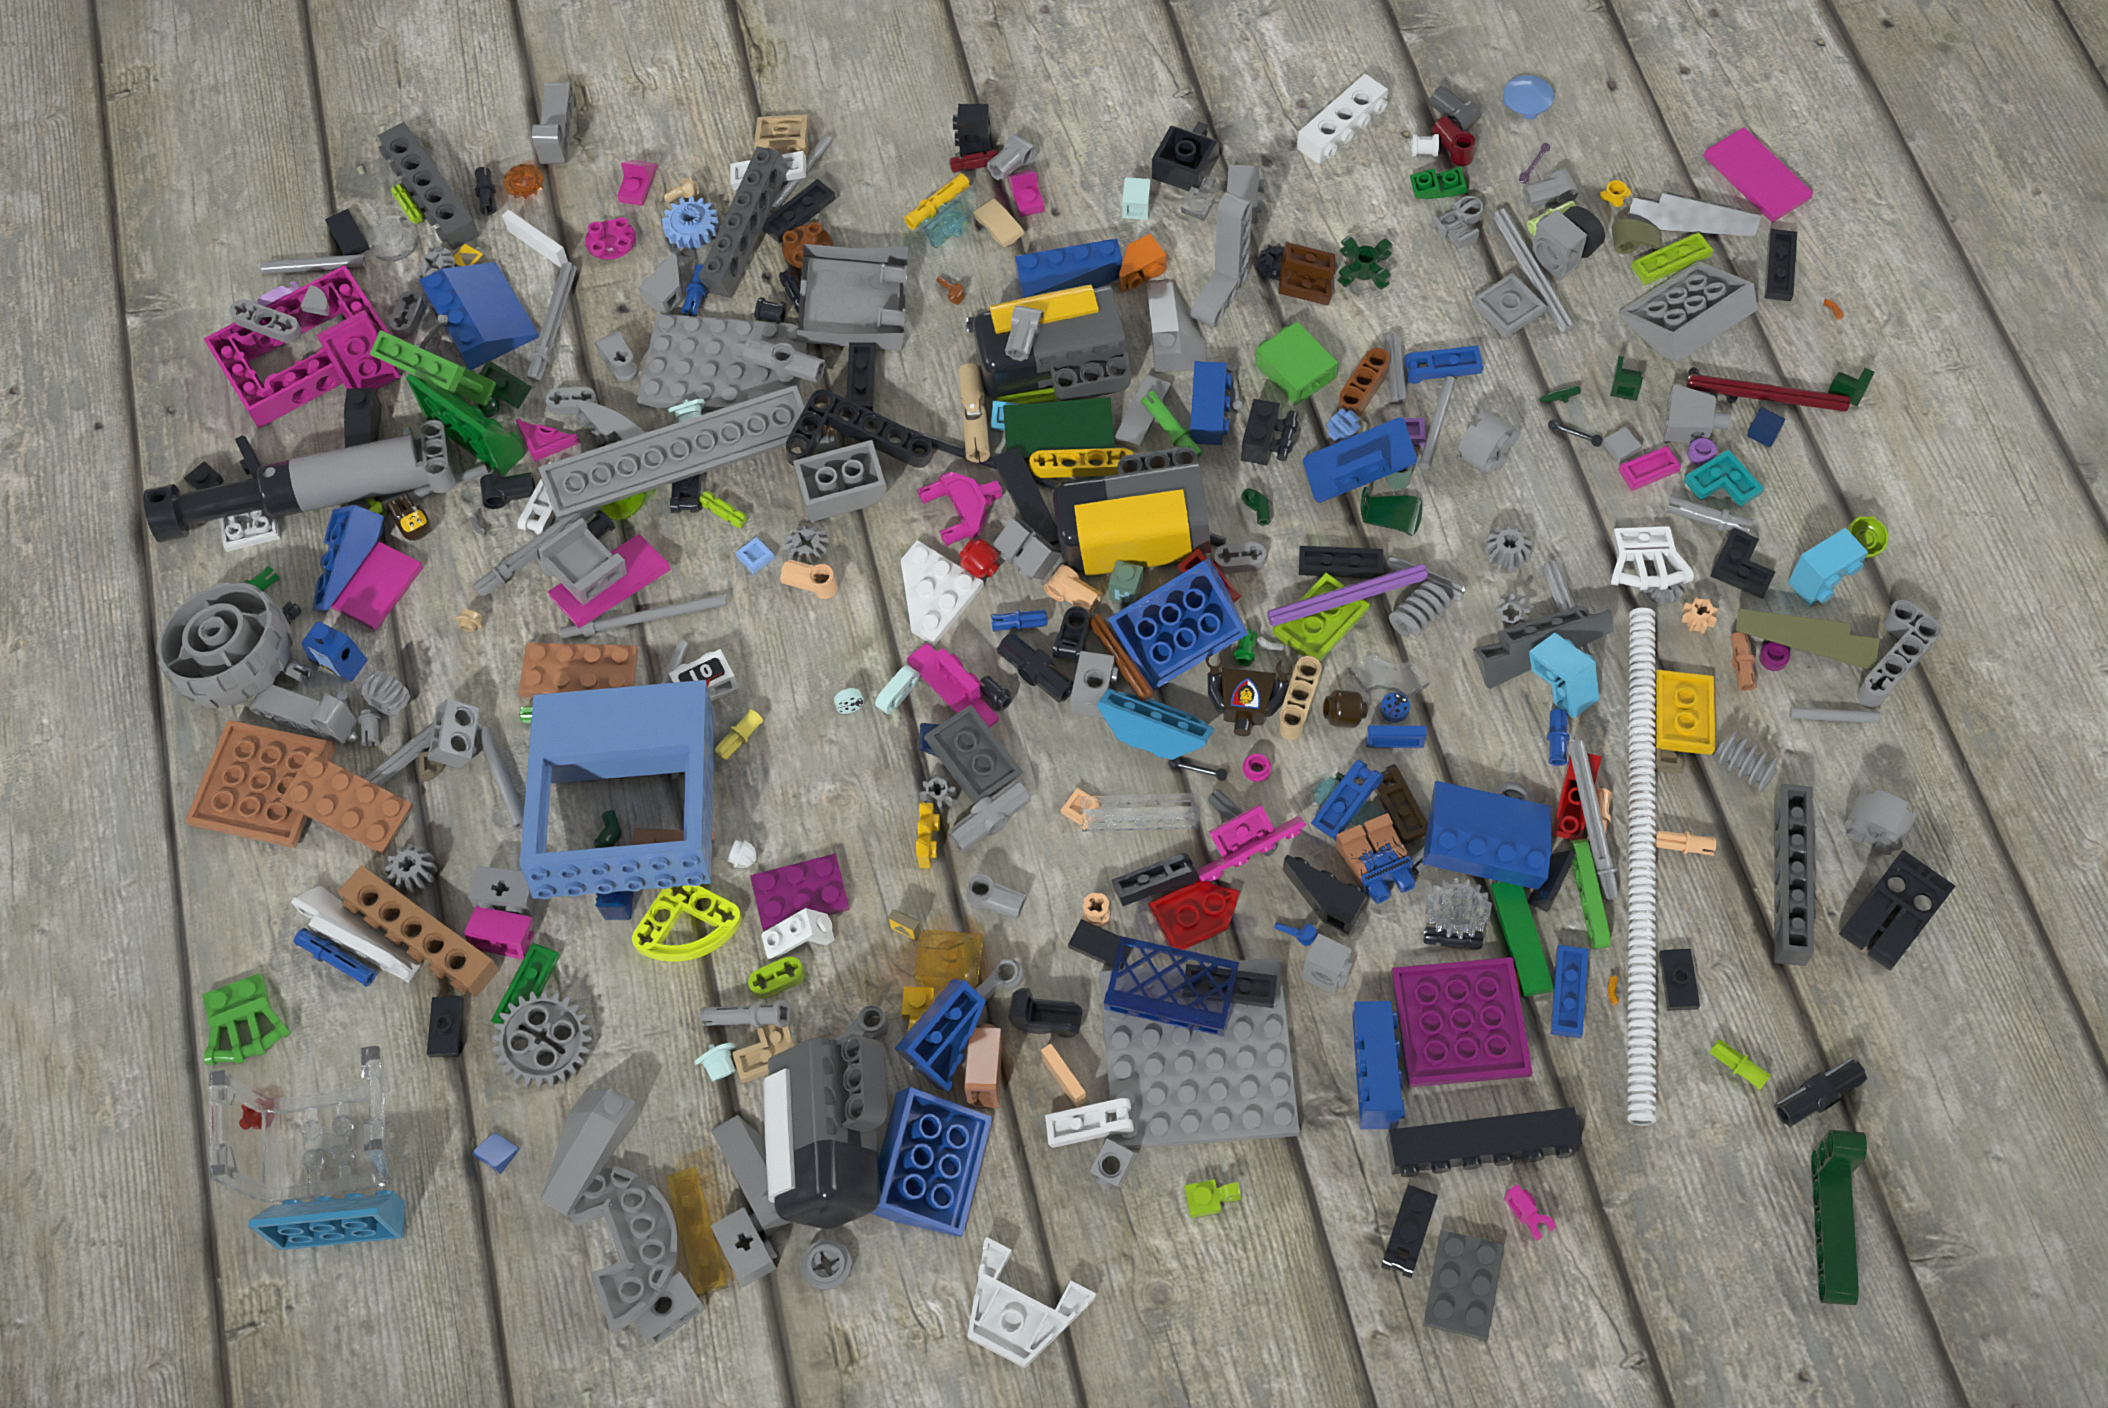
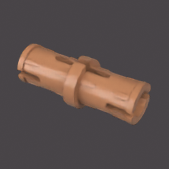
(1743, 661)

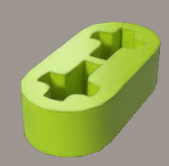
(776, 977)

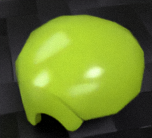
(1870, 534)

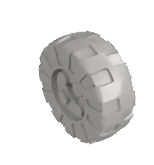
(224, 644)

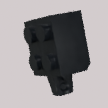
(1185, 157)

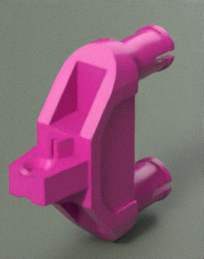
(967, 498)

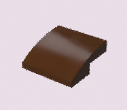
(1306, 273)

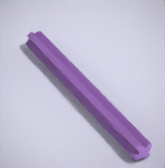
(1347, 594)

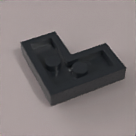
(1736, 569)

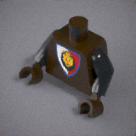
(1246, 695)

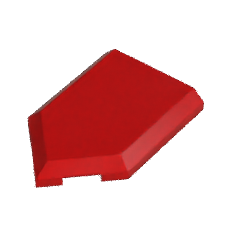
(1194, 913)

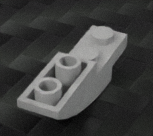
(605, 423)

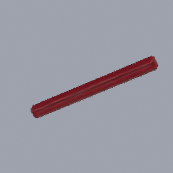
(1768, 392)

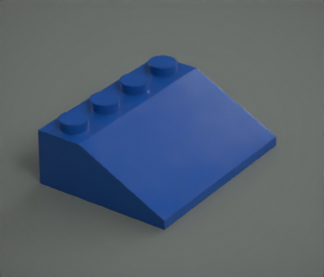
(480, 310)
(1179, 624)
(1488, 835)
(930, 1162)

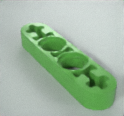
(1590, 895)

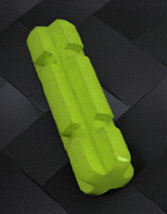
(407, 203)
(723, 509)

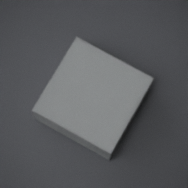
(1622, 444)

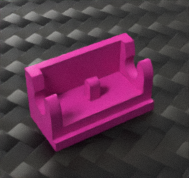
(499, 932)

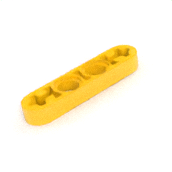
(1081, 458)

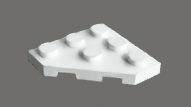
(935, 591)

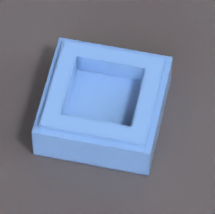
(755, 555)

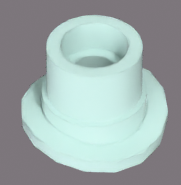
(687, 409)
(718, 1061)

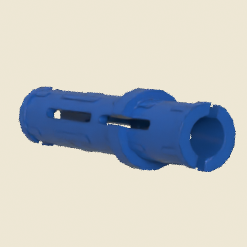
(326, 951)

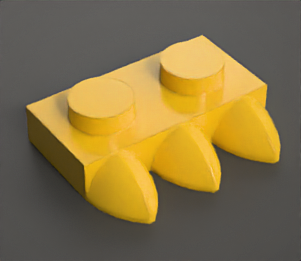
(925, 846)

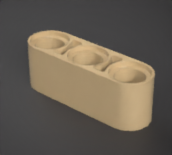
(1299, 686)

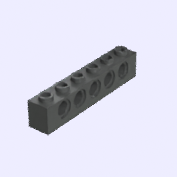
(427, 185)
(743, 222)
(1793, 875)

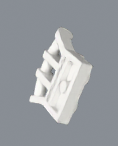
(1648, 544)

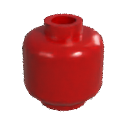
(979, 558)

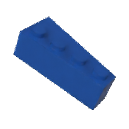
(1377, 1065)

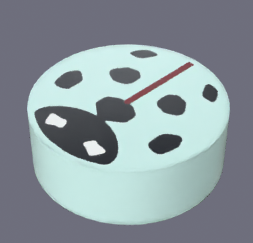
(848, 701)

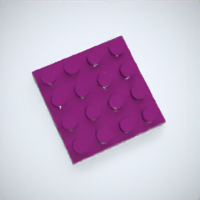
(1461, 1022)

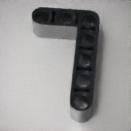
(855, 429)

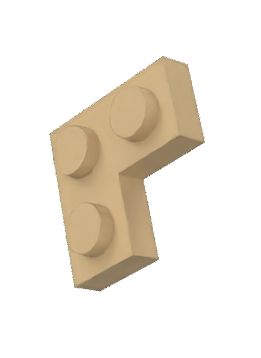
(753, 1060)

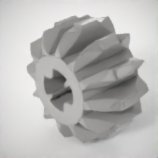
(1508, 548)
(384, 693)
(410, 869)

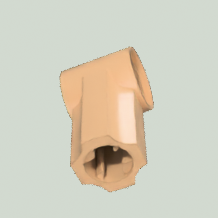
(808, 578)
(1067, 586)

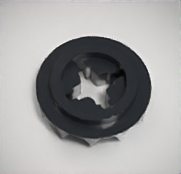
(1266, 261)

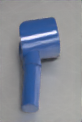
(1304, 936)

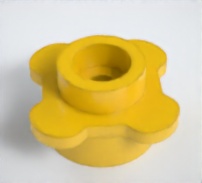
(1615, 193)

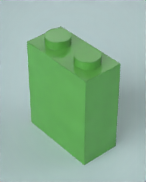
(1296, 363)

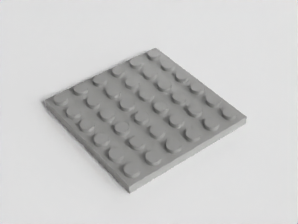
(1196, 1083)

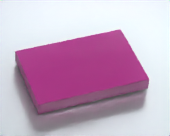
(349, 350)
(377, 585)

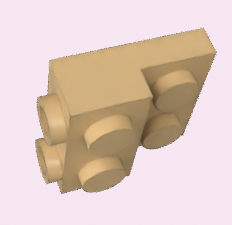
(783, 133)

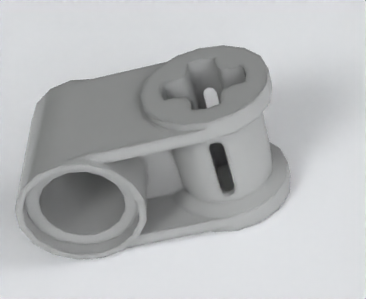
(618, 356)

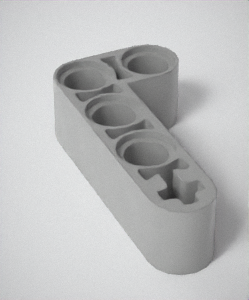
(552, 135)
(1896, 660)
(324, 719)

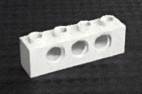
(1342, 119)

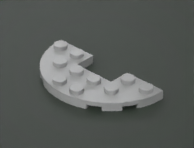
(643, 1238)

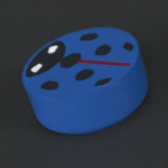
(1395, 707)

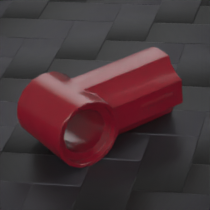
(1457, 142)

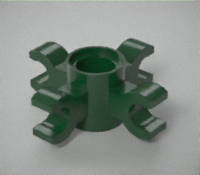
(1365, 262)

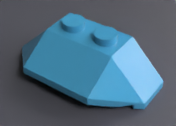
(1153, 725)

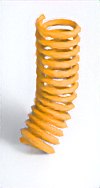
(1612, 992)

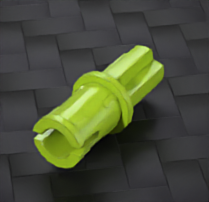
(1739, 1064)

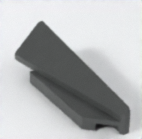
(1511, 656)

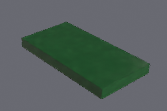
(1059, 425)

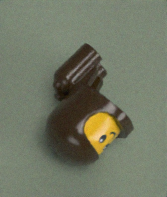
(410, 519)

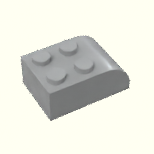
(840, 480)

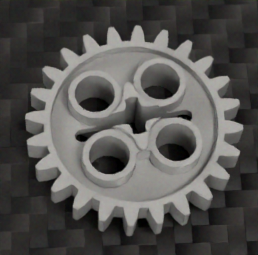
(526, 1062)

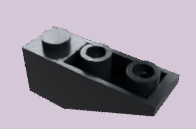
(1329, 898)

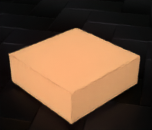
(1072, 806)

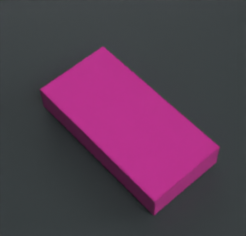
(1649, 468)

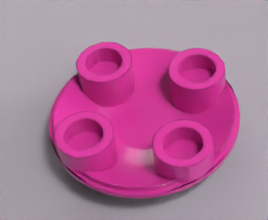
(610, 238)

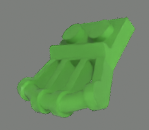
(236, 1004)

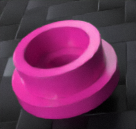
(1260, 761)

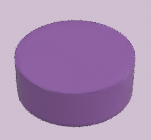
(1701, 451)

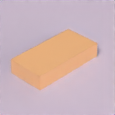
(1063, 1075)

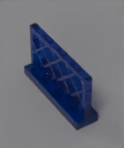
(1164, 1011)

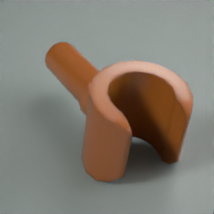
(955, 291)

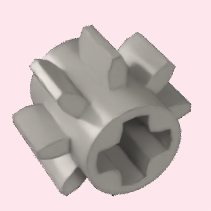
(1508, 613)
(938, 785)

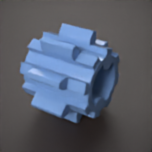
(1343, 425)

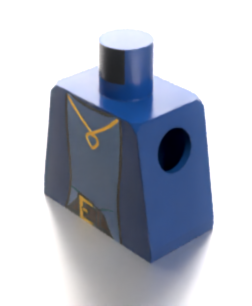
(325, 646)

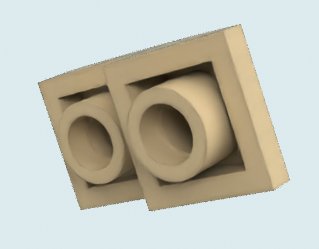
(999, 222)

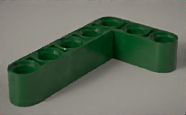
(1831, 1170)

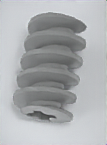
(1420, 609)
(1747, 761)

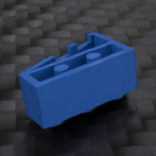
(941, 1033)

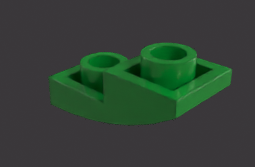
(1440, 185)

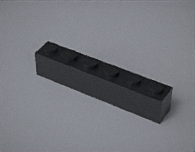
(1484, 1141)

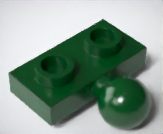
(507, 388)

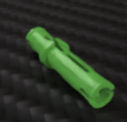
(1178, 434)

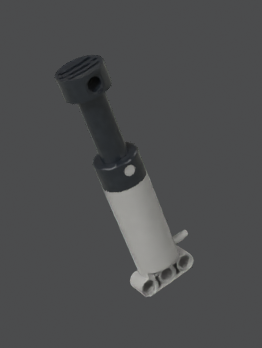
(311, 482)

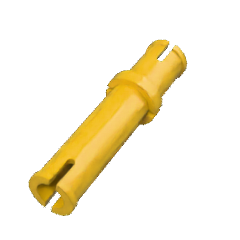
(928, 207)

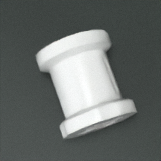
(1424, 145)

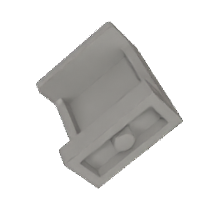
(581, 562)

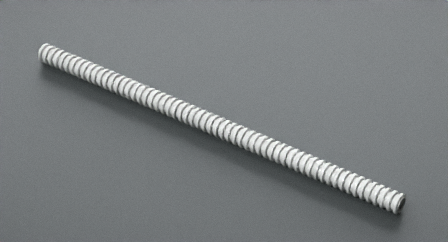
(1642, 869)

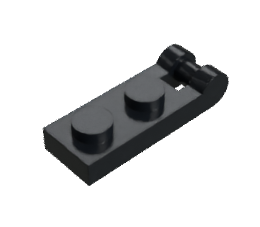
(685, 488)
(1155, 879)
(1409, 1230)

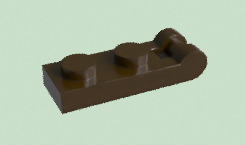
(1401, 806)

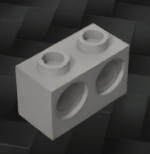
(448, 731)

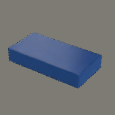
(1395, 736)

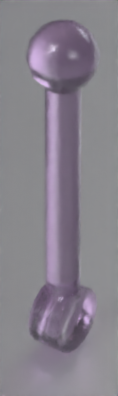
(1524, 177)

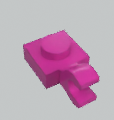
(1524, 1208)

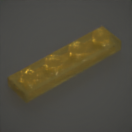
(696, 1232)

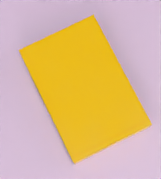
(1684, 712)

